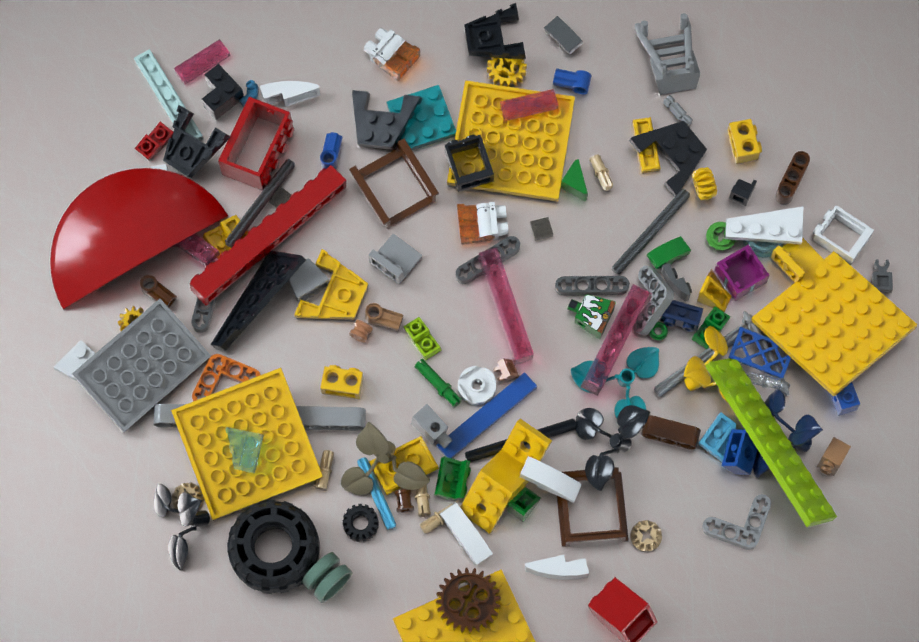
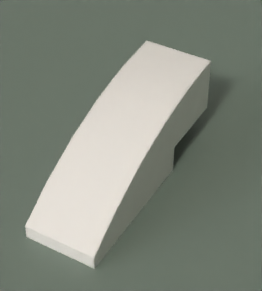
(289, 92)
(550, 479)
(466, 534)
(558, 568)

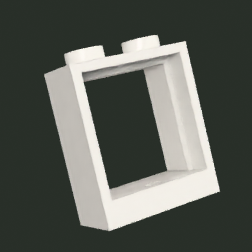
(851, 222)

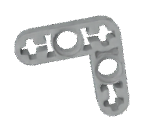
(661, 299)
(748, 529)

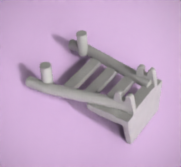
(676, 79)

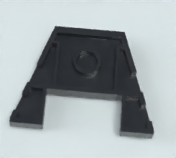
(486, 39)
(381, 128)
(680, 148)
(187, 152)

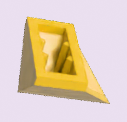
(713, 293)

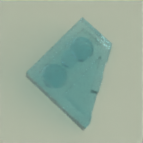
(244, 448)

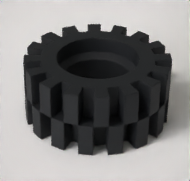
(357, 511)

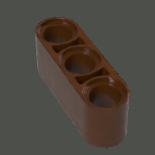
(796, 170)
(671, 432)

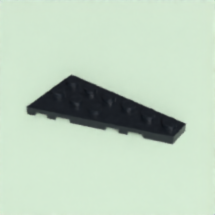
(267, 281)

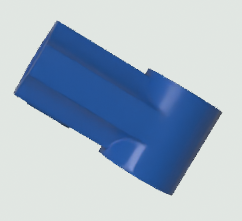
(577, 81)
(331, 150)

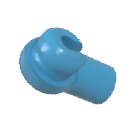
(252, 91)

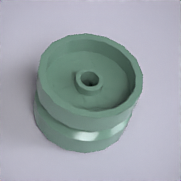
(327, 577)

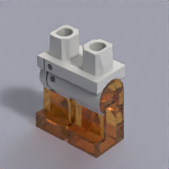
(392, 53)
(480, 223)

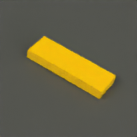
(649, 157)

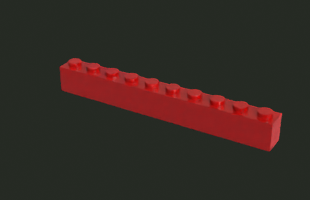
(267, 235)

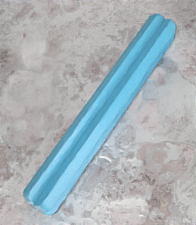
(378, 496)

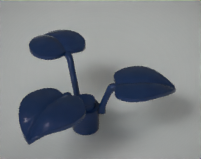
(800, 437)

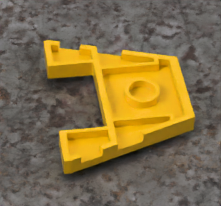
(341, 296)

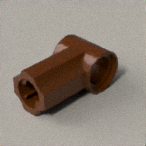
(158, 291)

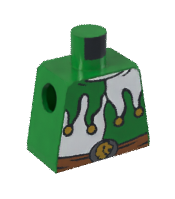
(592, 314)

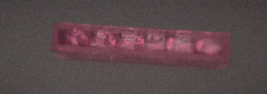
(505, 306)
(615, 339)

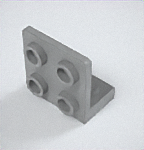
(395, 258)

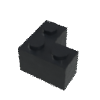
(224, 92)

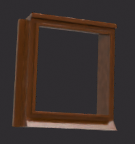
(405, 152)
(622, 533)

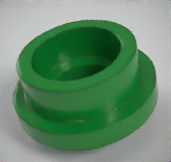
(663, 328)

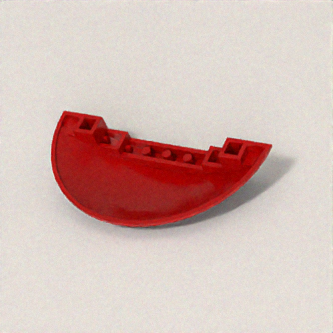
(124, 224)

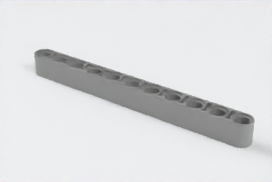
(312, 417)

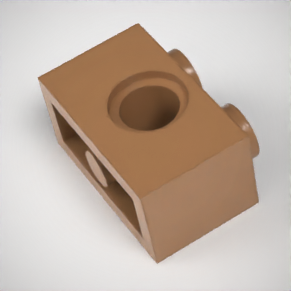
(833, 457)

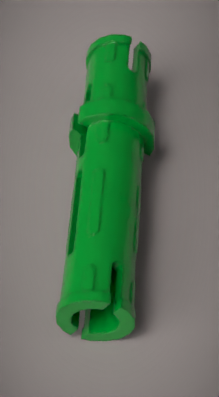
(444, 389)

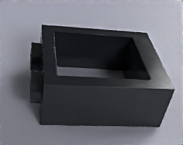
(474, 179)

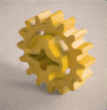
(502, 73)

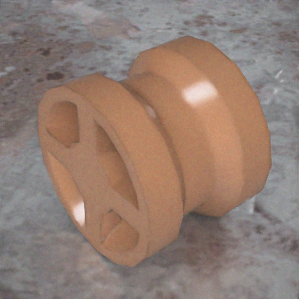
(361, 331)

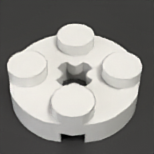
(475, 396)

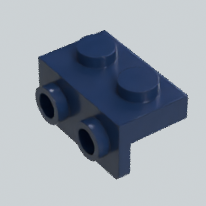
(682, 315)

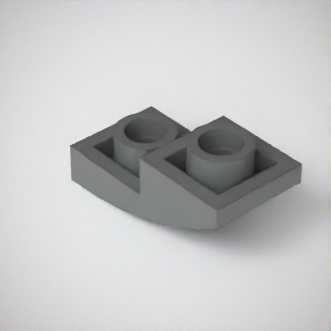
(563, 35)
(679, 286)

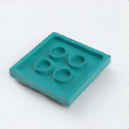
(431, 119)

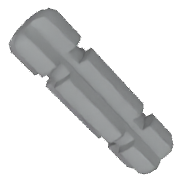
(677, 110)

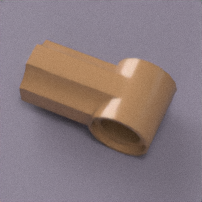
(385, 318)

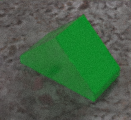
(574, 181)
(523, 504)

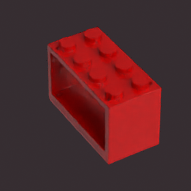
(252, 110)

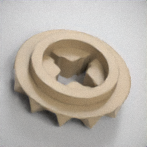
(190, 488)
(648, 544)

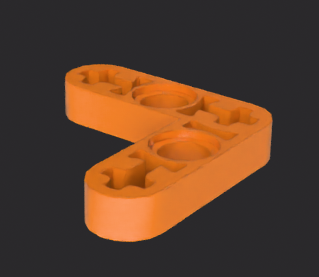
(222, 370)

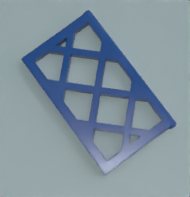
(747, 360)

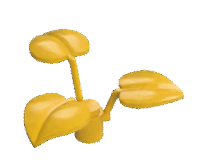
(695, 369)

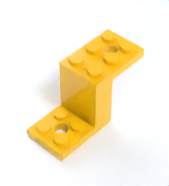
(500, 478)

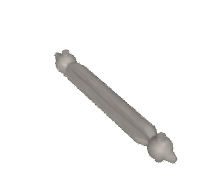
(769, 356)

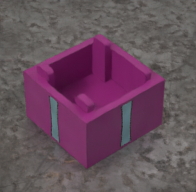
(741, 272)

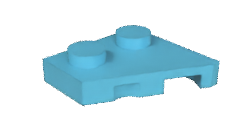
(717, 436)

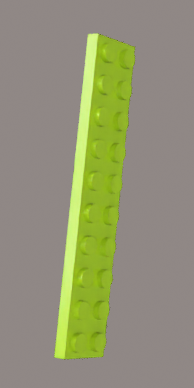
(771, 442)

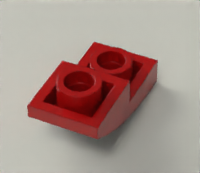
(155, 141)

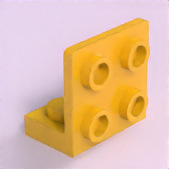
(796, 259)

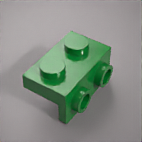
(452, 478)

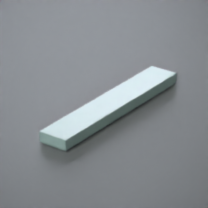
(163, 89)

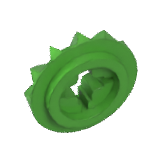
(716, 229)

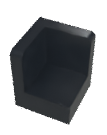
(742, 191)

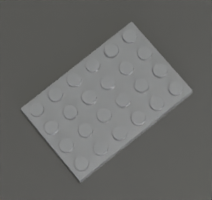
(141, 365)

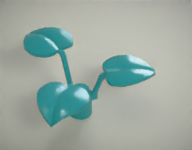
(641, 361)

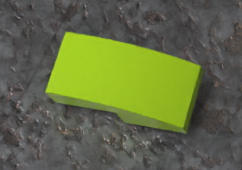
(422, 339)

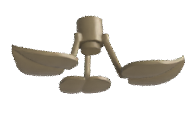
(372, 441)

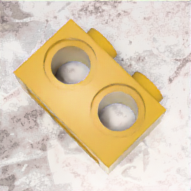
(741, 141)
(340, 387)

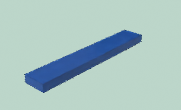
(488, 415)

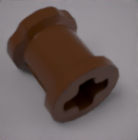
(404, 501)

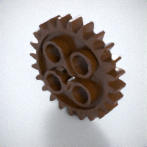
(452, 593)

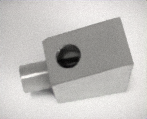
(308, 281)
(427, 419)

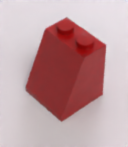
(623, 612)

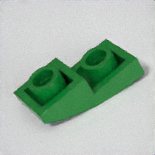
(668, 252)
(716, 319)

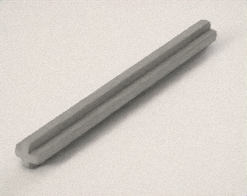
(678, 376)

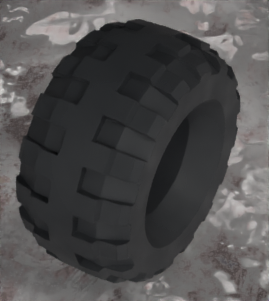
(280, 575)

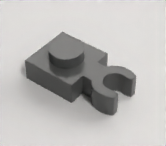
(882, 279)

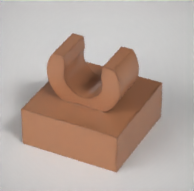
(507, 369)

